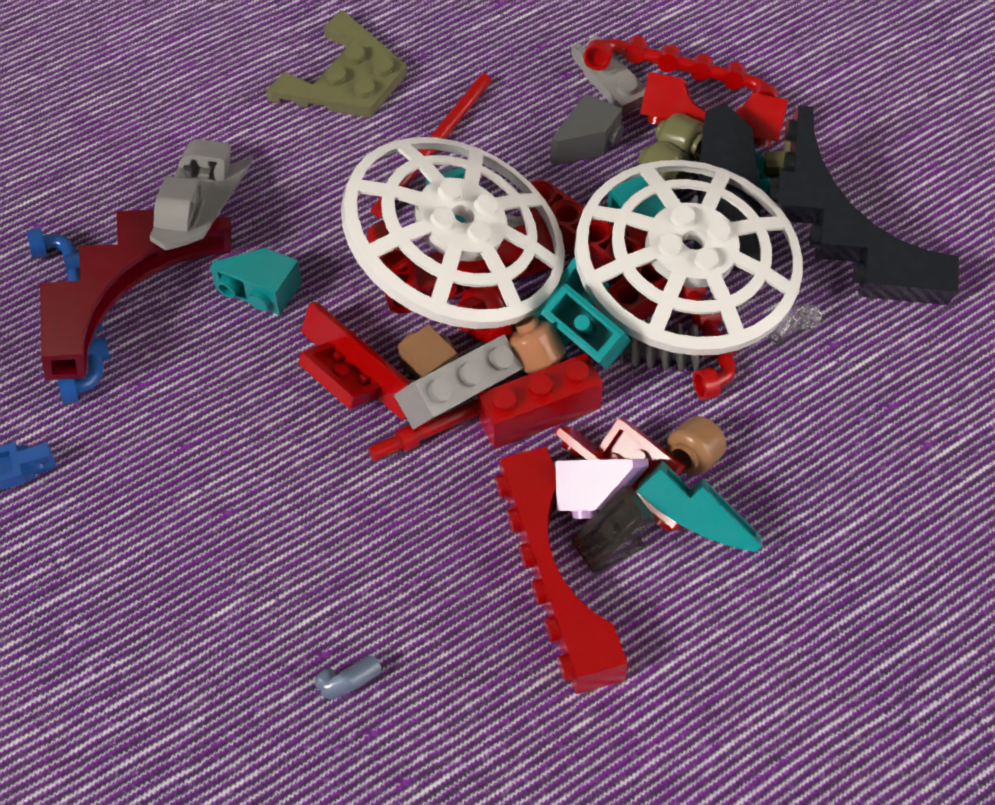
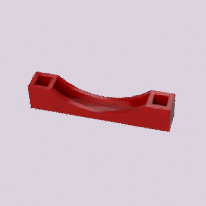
(587, 642)

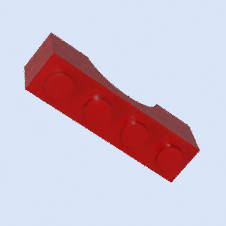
(670, 95)

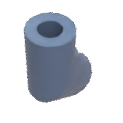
(337, 685)

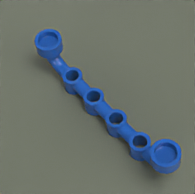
(98, 350)

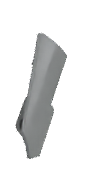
(196, 193)

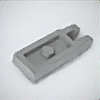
(614, 82)

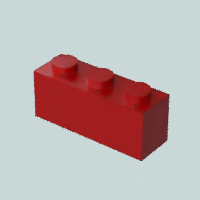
(540, 401)

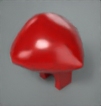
(485, 299)

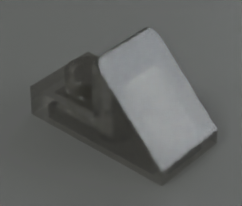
(614, 530)

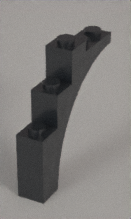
(883, 263)

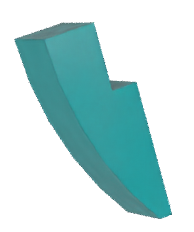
(697, 508)

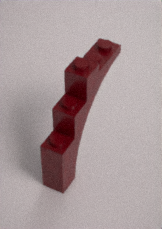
(76, 308)

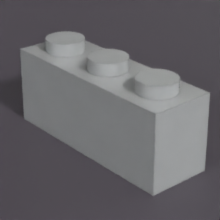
(458, 381)

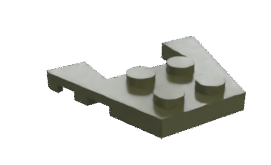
(354, 82)

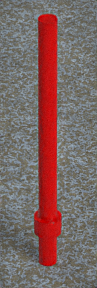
(445, 128)
(408, 439)

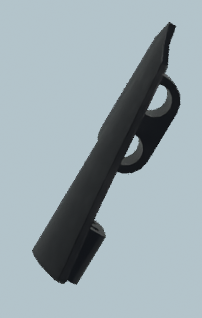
(730, 145)

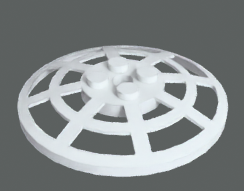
(457, 241)
(684, 265)

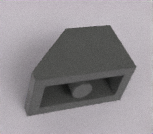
(587, 131)

